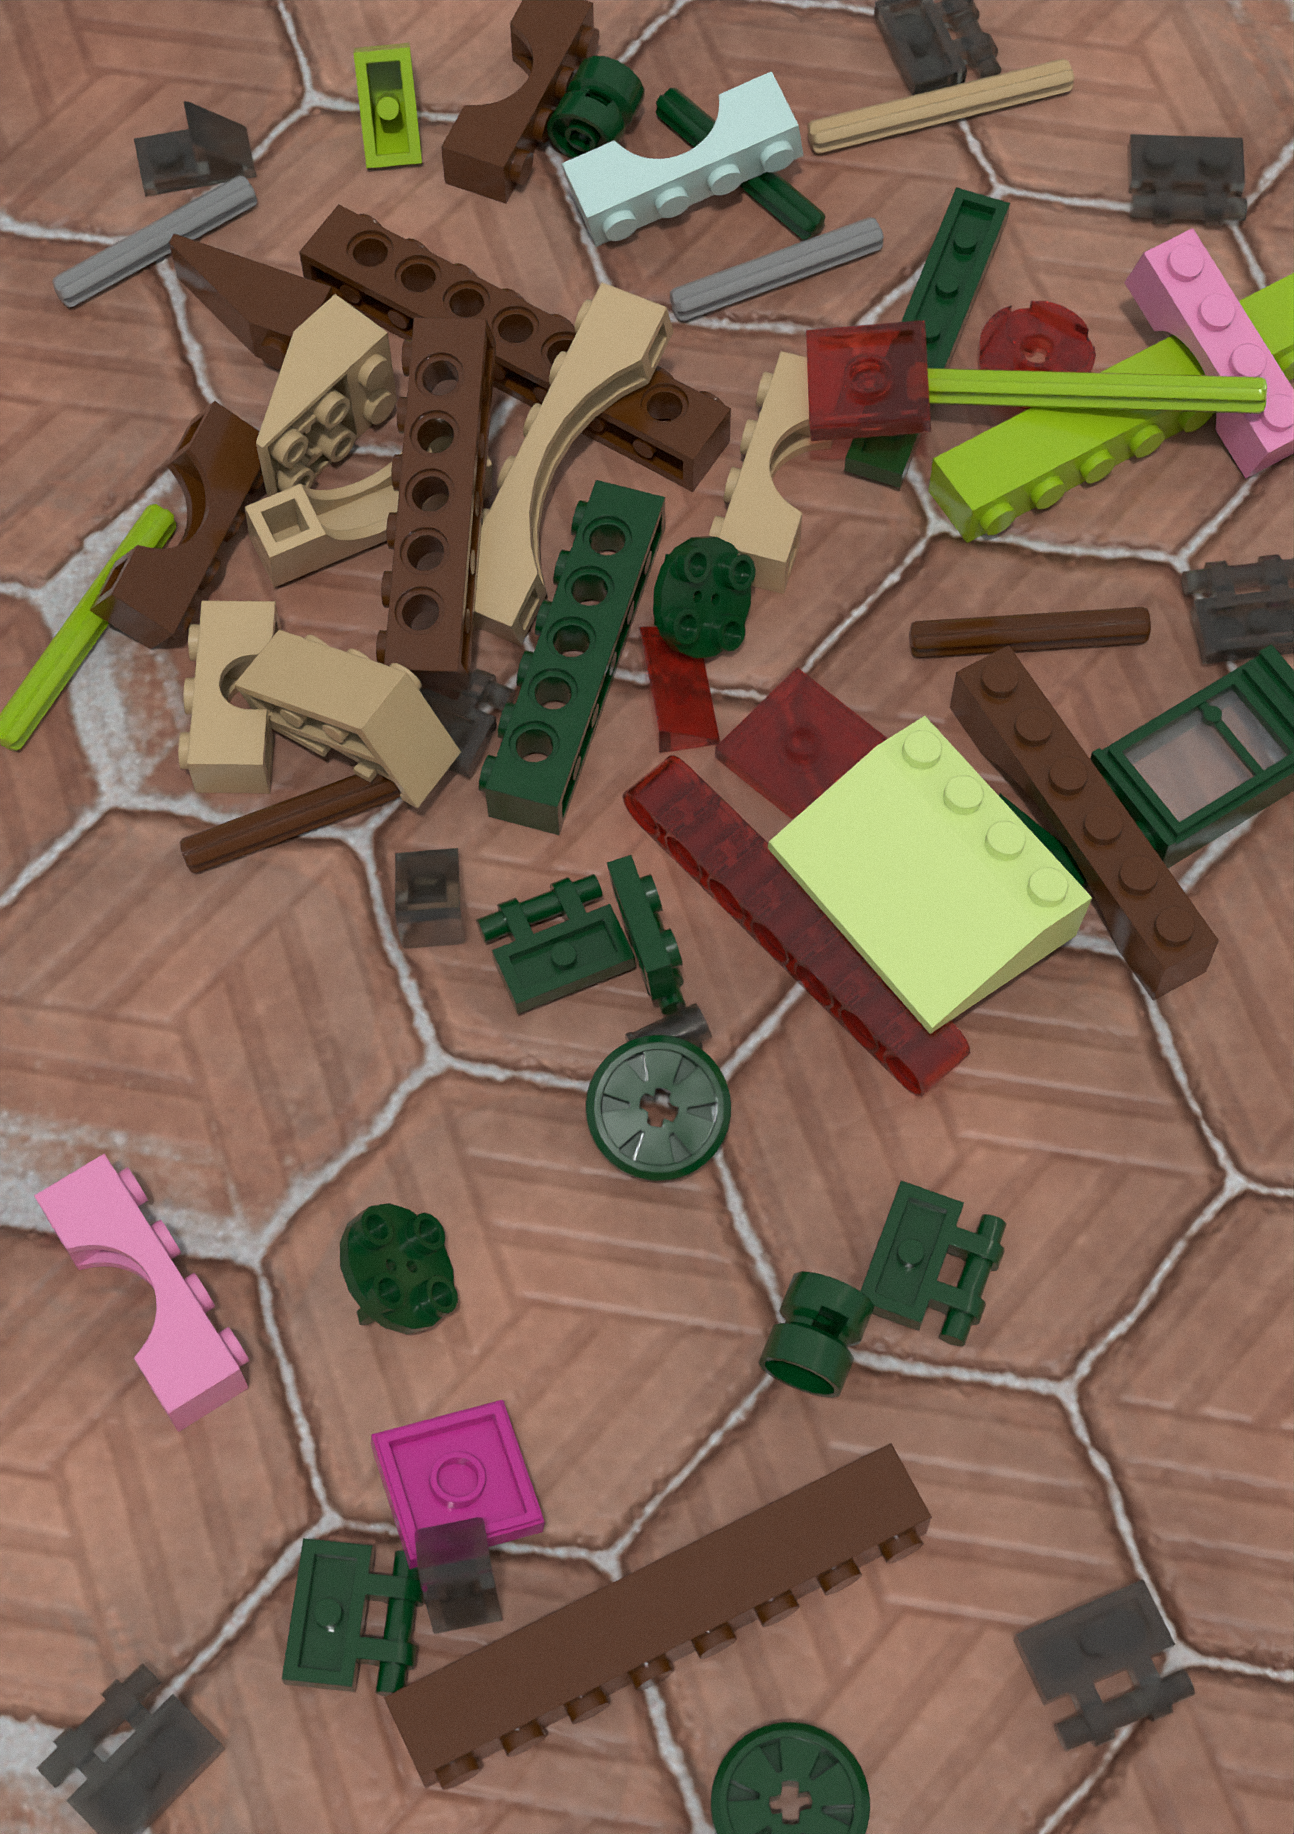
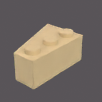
(353, 706)

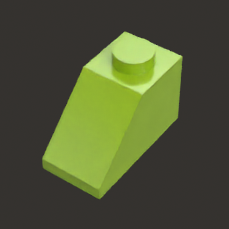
(387, 105)

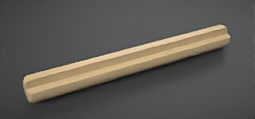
(940, 106)

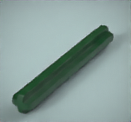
(768, 188)

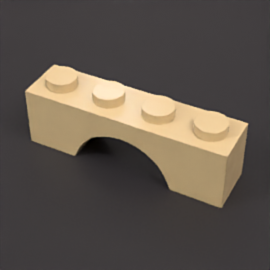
(758, 517)
(314, 528)

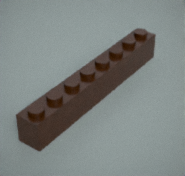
(658, 1616)

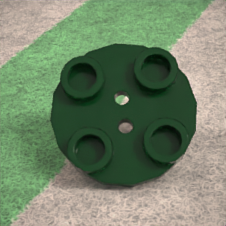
(706, 570)
(397, 1268)

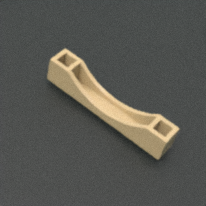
(611, 356)

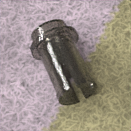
(685, 1023)

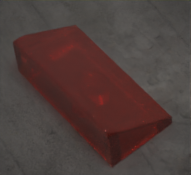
(677, 695)

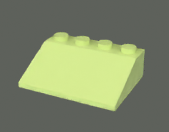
(931, 875)

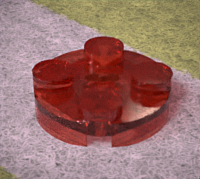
(1040, 326)

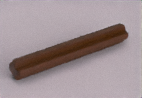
(1030, 631)
(285, 820)

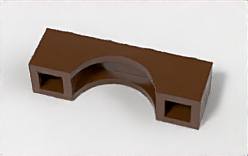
(495, 142)
(152, 587)

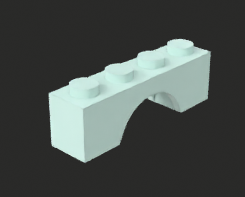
(628, 191)

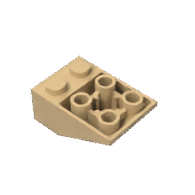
(325, 396)

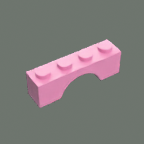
(1190, 298)
(184, 1355)

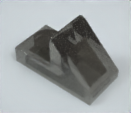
(195, 157)
(429, 898)
(457, 1575)

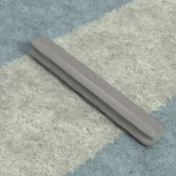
(153, 241)
(776, 269)

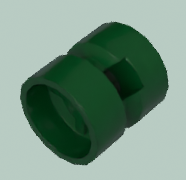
(596, 106)
(813, 1343)

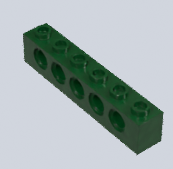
(542, 791)

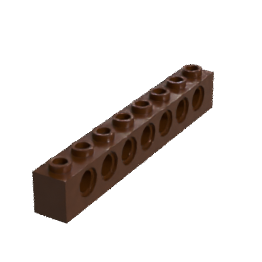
(385, 280)

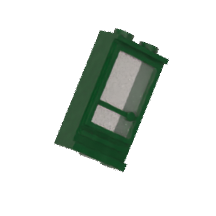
(1208, 758)

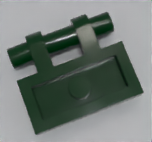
(653, 945)
(562, 956)
(911, 1256)
(330, 1616)

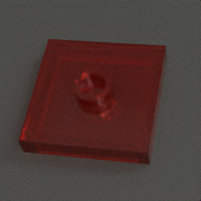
(868, 380)
(797, 743)

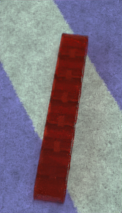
(771, 906)

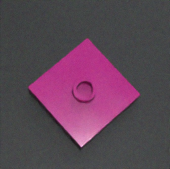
(456, 1472)

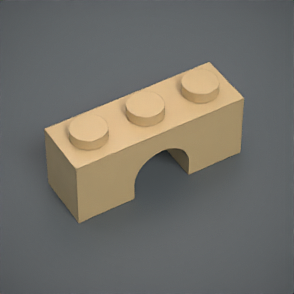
(227, 745)

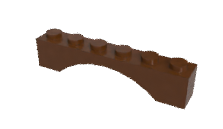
(1138, 895)

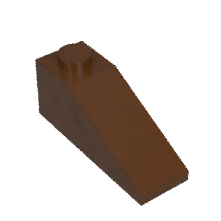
(247, 296)

